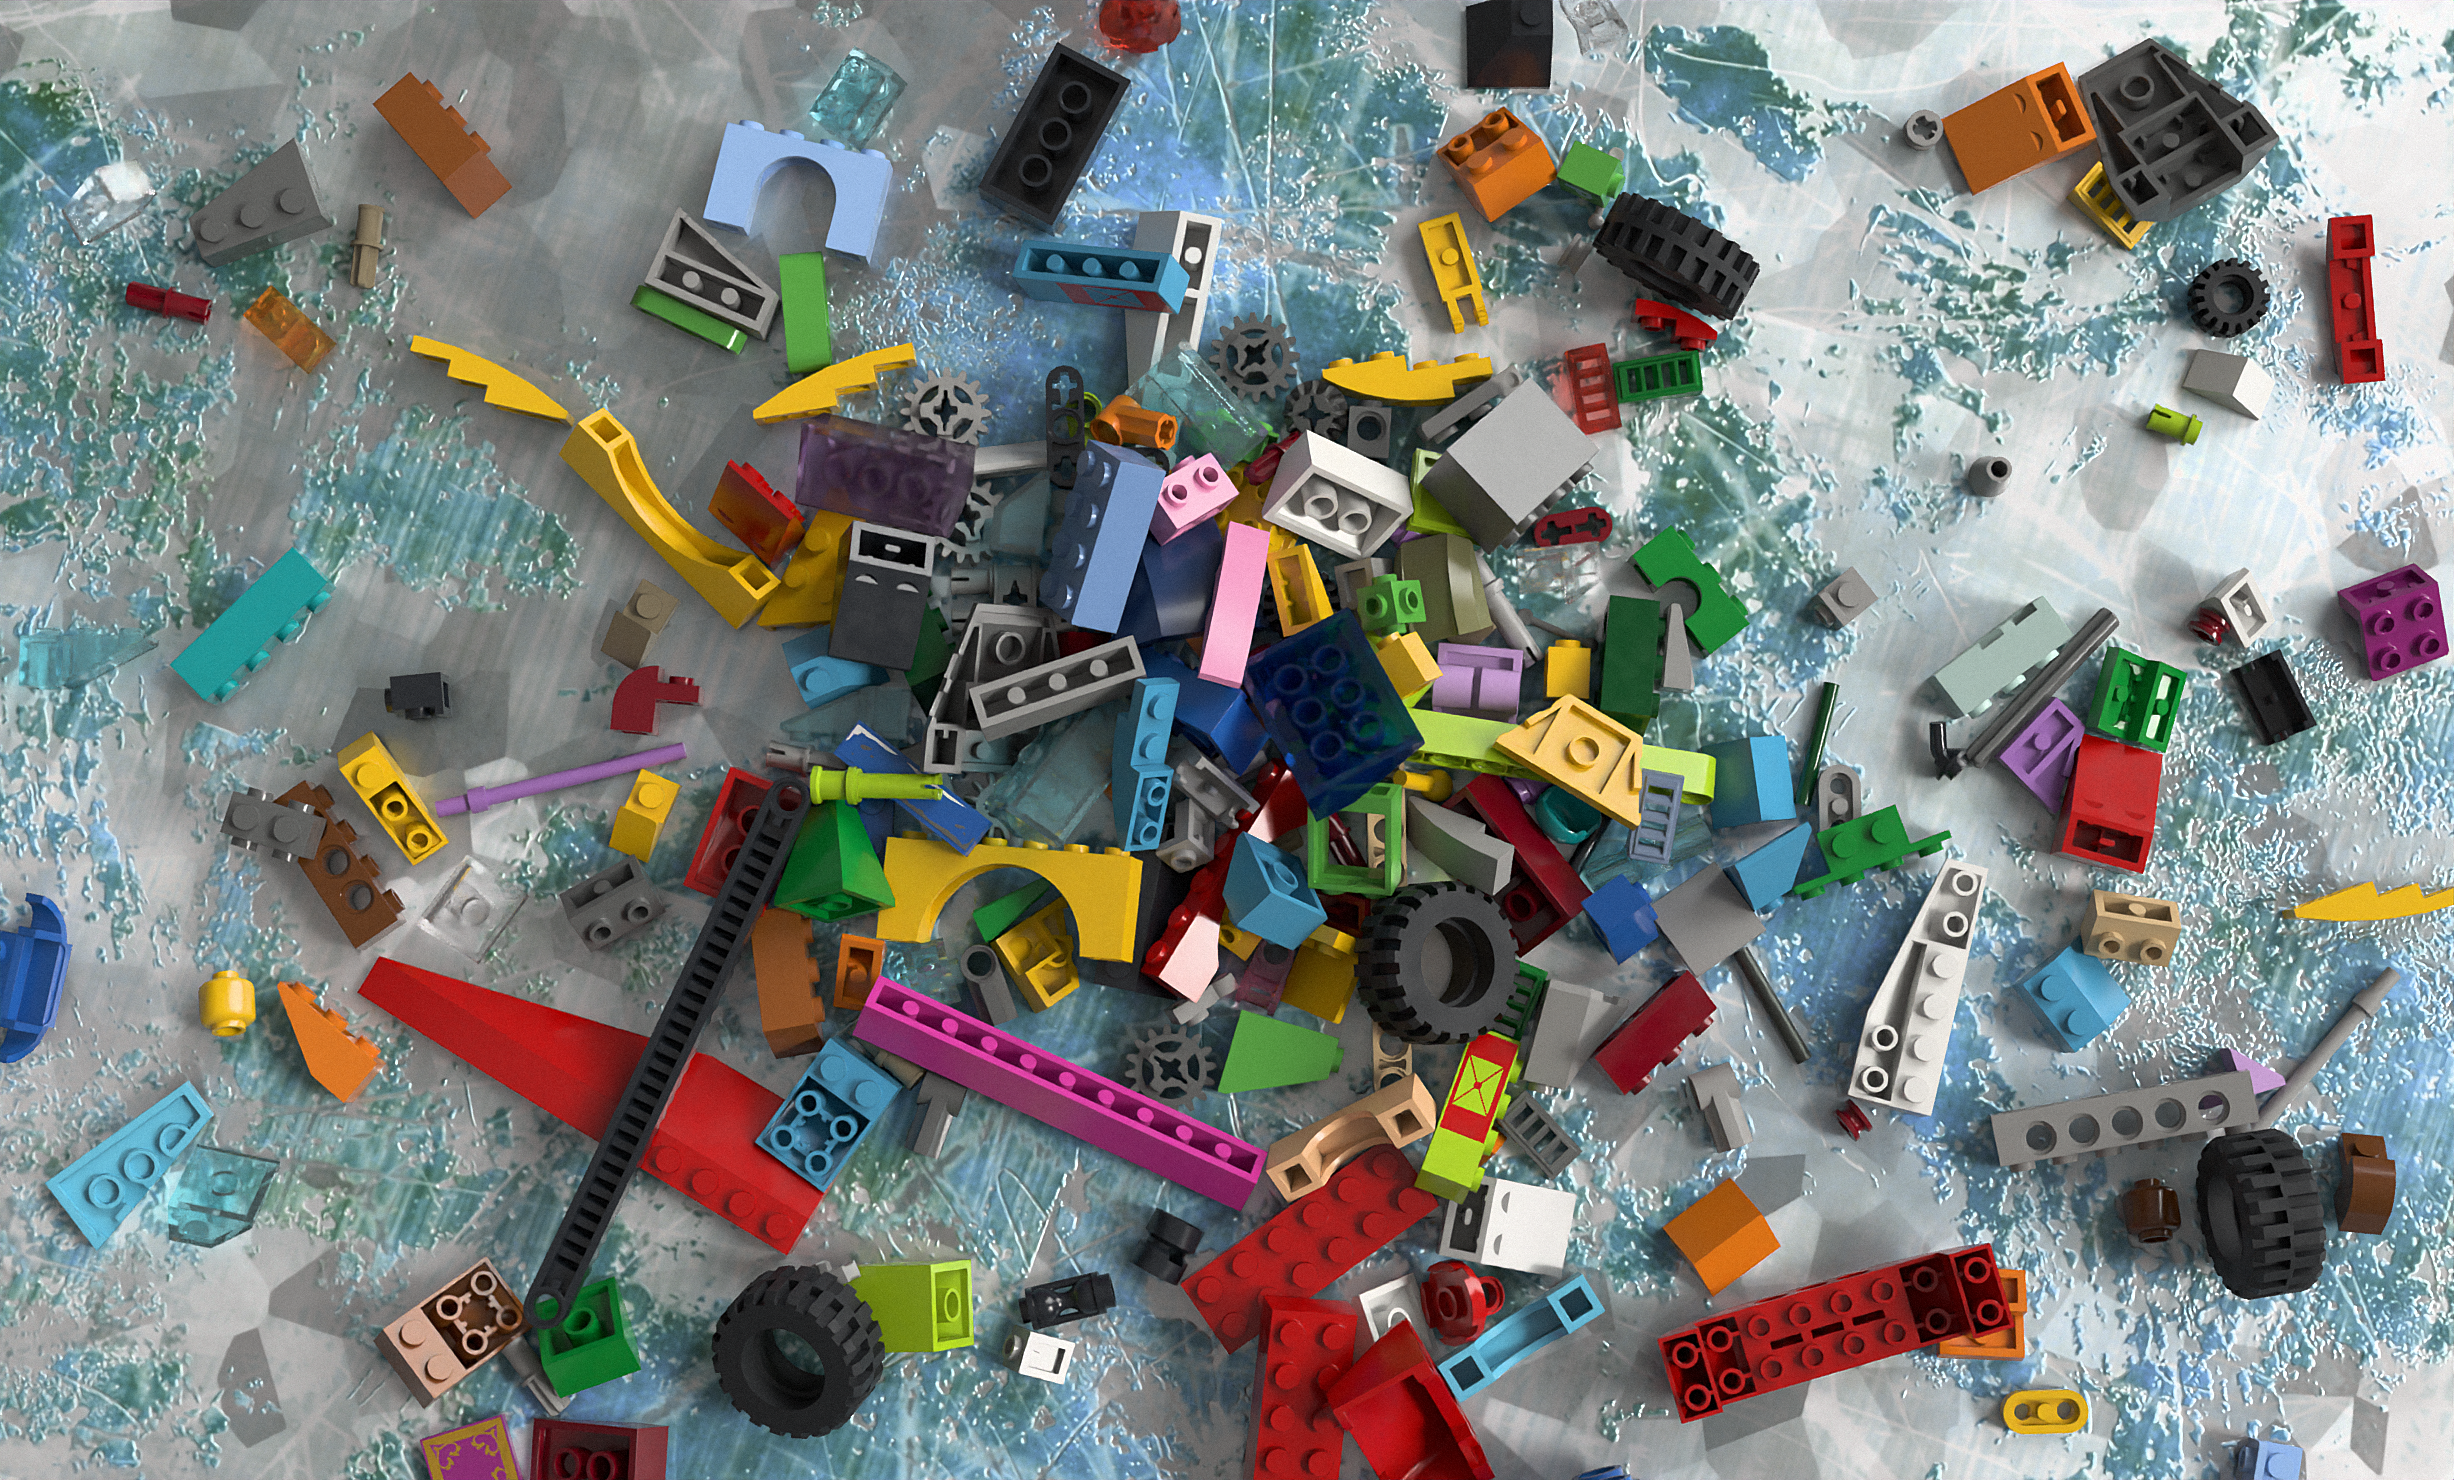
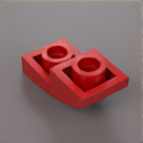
(1685, 327)

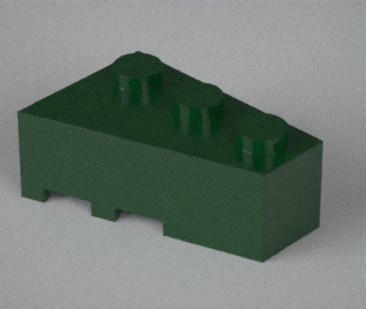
(930, 658)
(1630, 662)

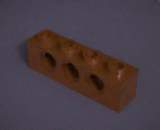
(385, 907)

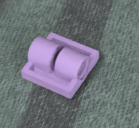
(1478, 682)

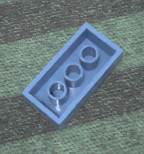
(1101, 536)

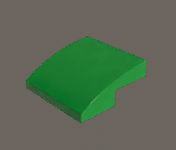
(2136, 699)

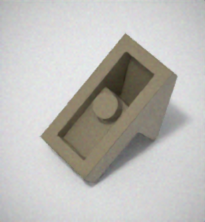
(639, 625)

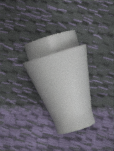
(1983, 480)

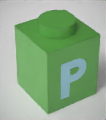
(1591, 174)

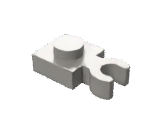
(1192, 1013)

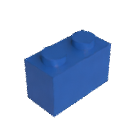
(1621, 917)

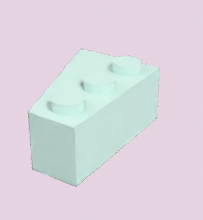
(2000, 658)

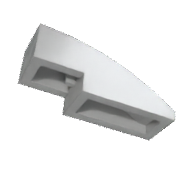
(1459, 845)

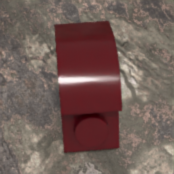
(640, 696)

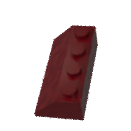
(1542, 885)

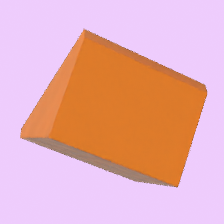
(1722, 1236)

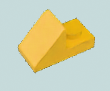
(644, 815)

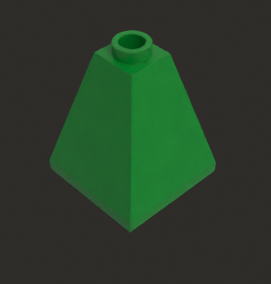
(833, 868)

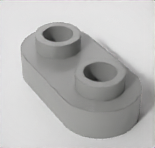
(1834, 806)

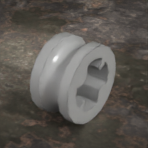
(1927, 118)
(1575, 253)

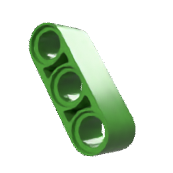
(805, 312)

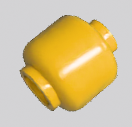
(227, 1004)

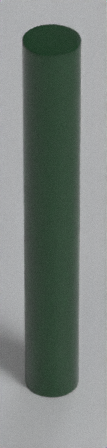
(1816, 744)

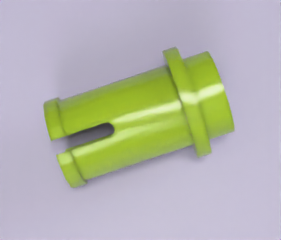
(2174, 424)

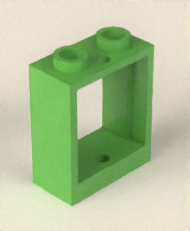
(1371, 882)

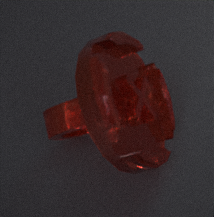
(1140, 24)

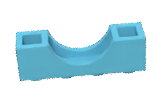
(1519, 1335)

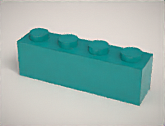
(254, 627)

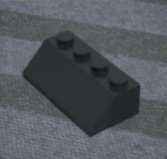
(1160, 893)

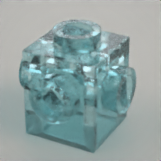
(936, 980)

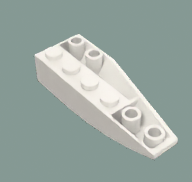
(1194, 245)
(1918, 998)

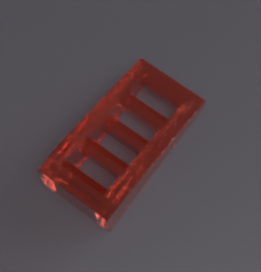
(1583, 354)

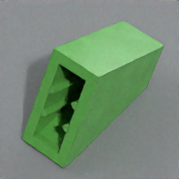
(1276, 1054)

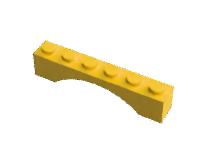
(610, 463)

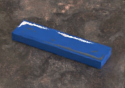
(948, 818)

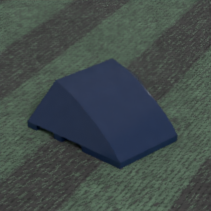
(1176, 588)

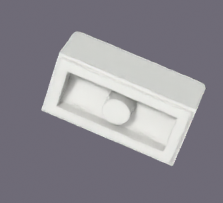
(1010, 460)

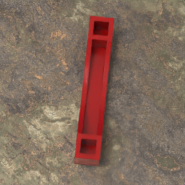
(1188, 949)

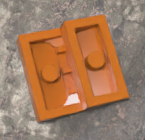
(2003, 1345)

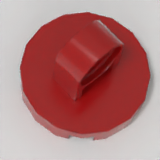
(1456, 1301)

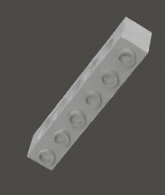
(2232, 1088)

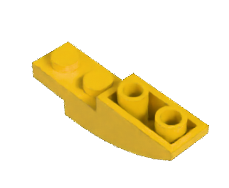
(1388, 381)

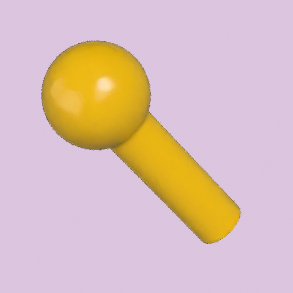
(1434, 784)

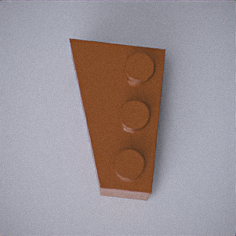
(442, 143)
(786, 983)

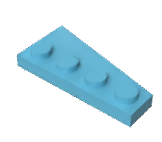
(120, 1171)

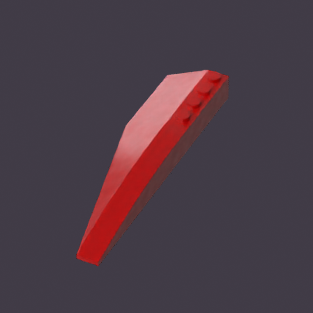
(579, 1076)

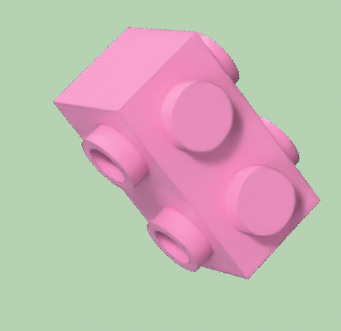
(1190, 497)

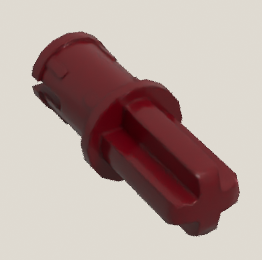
(169, 302)
(1267, 464)
(1342, 844)

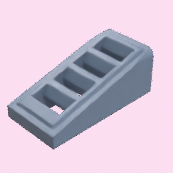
(1651, 852)

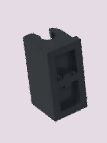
(2273, 697)

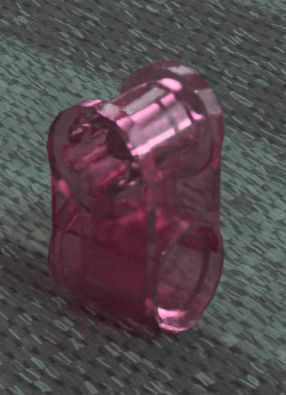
(1264, 977)

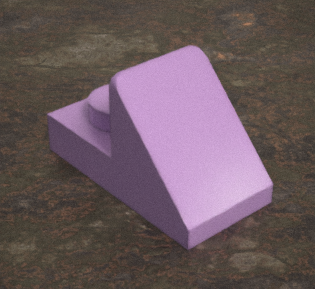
(2261, 1076)

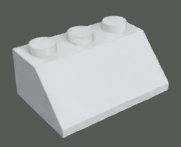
(1337, 497)

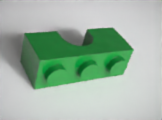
(1671, 559)

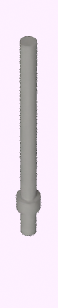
(2364, 1005)

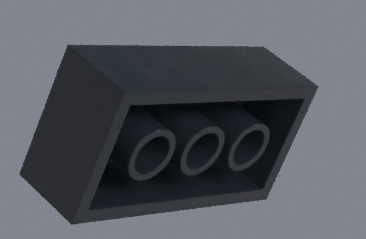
(1055, 139)

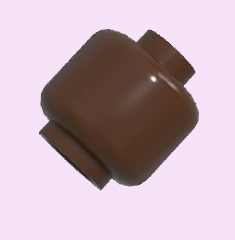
(2151, 1211)

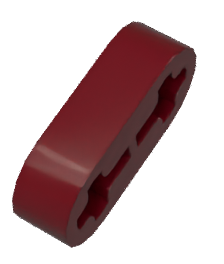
(1570, 520)

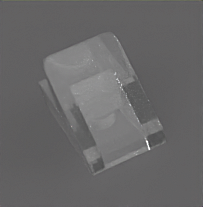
(1595, 23)
(1561, 567)

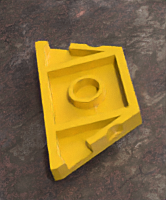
(809, 579)
(1582, 755)

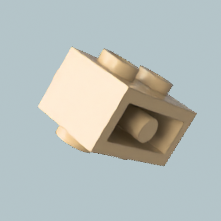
(2130, 928)

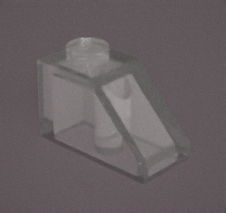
(108, 200)

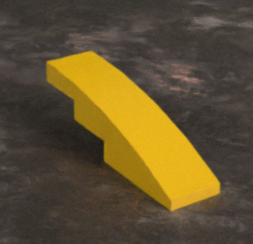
(503, 388)
(821, 390)
(1297, 589)
(2363, 904)

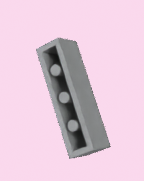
(1058, 688)

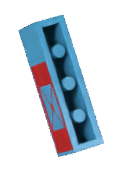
(1101, 276)

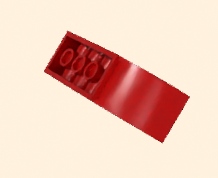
(1833, 1327)

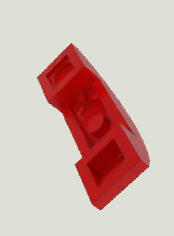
(2351, 299)

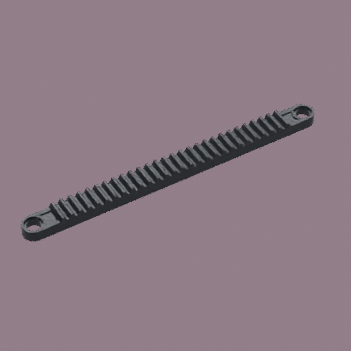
(668, 1054)

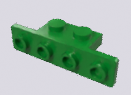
(1862, 844)

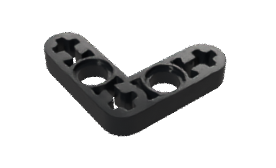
(1072, 447)

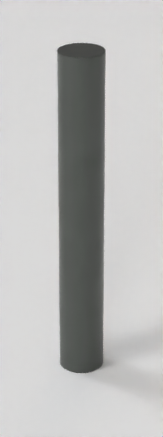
(1772, 1005)

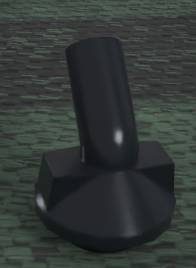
(1948, 761)

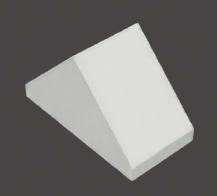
(2229, 381)
(2241, 605)

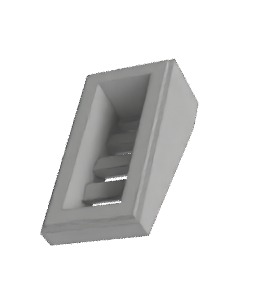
(1677, 667)

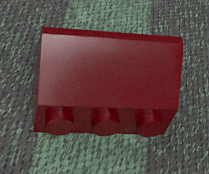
(1653, 1033)

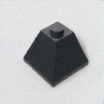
(1509, 44)

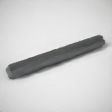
(2041, 688)

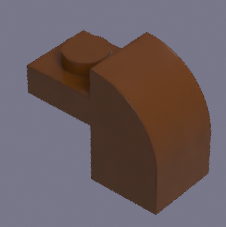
(2367, 1185)

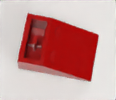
(756, 517)
(2109, 806)

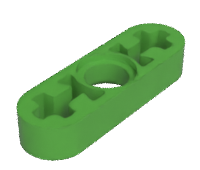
(688, 320)

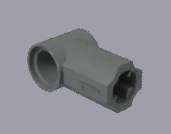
(990, 990)
(938, 1105)

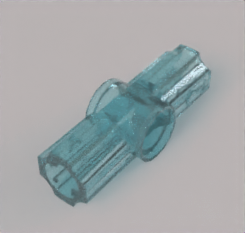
(1689, 840)

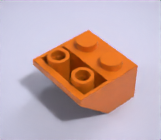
(1498, 163)

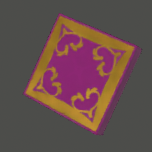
(473, 1452)

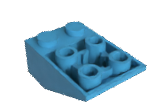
(829, 1112)

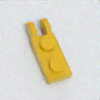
(1453, 268)

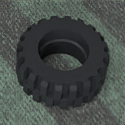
(1480, 959)
(2260, 1213)
(768, 1383)

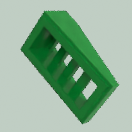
(1671, 360)
(1002, 912)
(1532, 994)

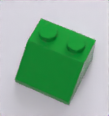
(592, 1342)

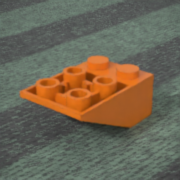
(2019, 129)

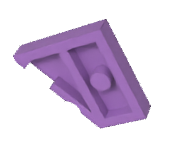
(2043, 752)

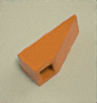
(330, 1050)

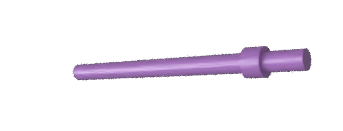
(481, 799)

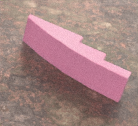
(1234, 605)

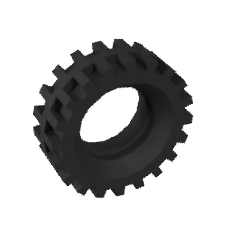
(1676, 256)

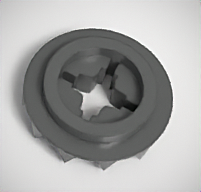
(1327, 399)

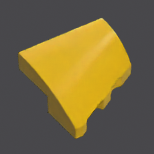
(1040, 956)

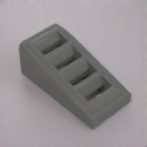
(1514, 1108)

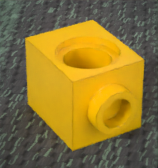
(1566, 671)

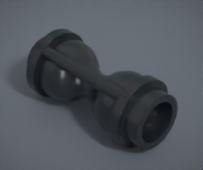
(1089, 1295)

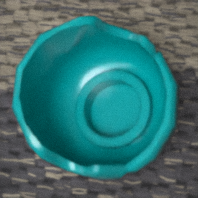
(1565, 816)

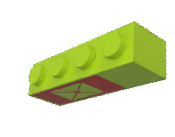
(1468, 1116)

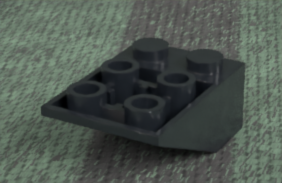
(880, 595)

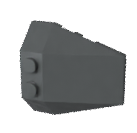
(2169, 132)
(991, 646)

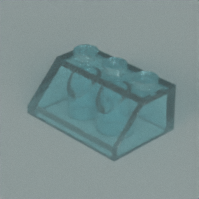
(1204, 407)

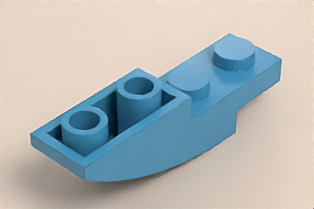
(1138, 768)

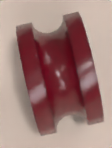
(2209, 626)
(1852, 1120)

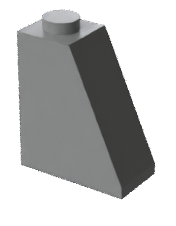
(1566, 1032)

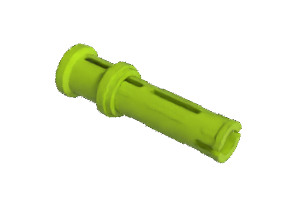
(855, 785)

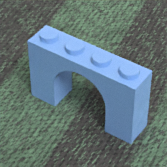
(754, 155)

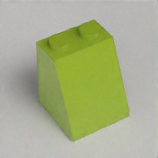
(919, 1303)

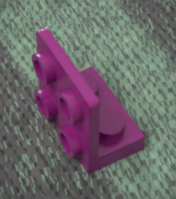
(2397, 620)

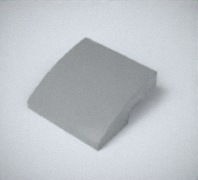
(1706, 919)

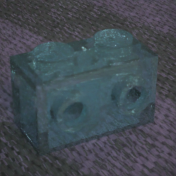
(857, 98)

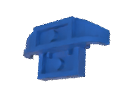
(32, 978)

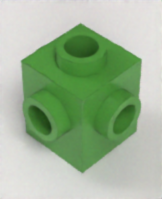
(1390, 605)

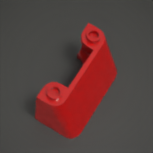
(1406, 1413)

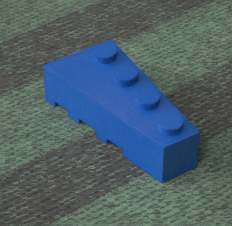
(1208, 712)

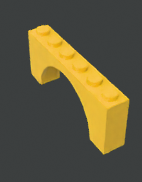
(1097, 886)

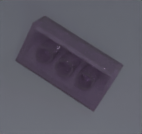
(883, 474)

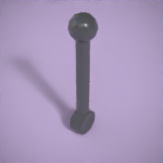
(1527, 618)

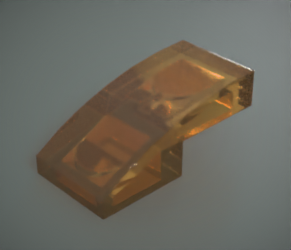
(289, 329)

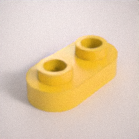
(2042, 1411)

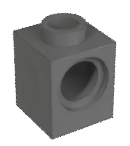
(1369, 412)

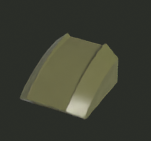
(1448, 584)

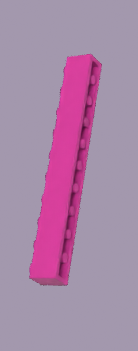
(1060, 1093)

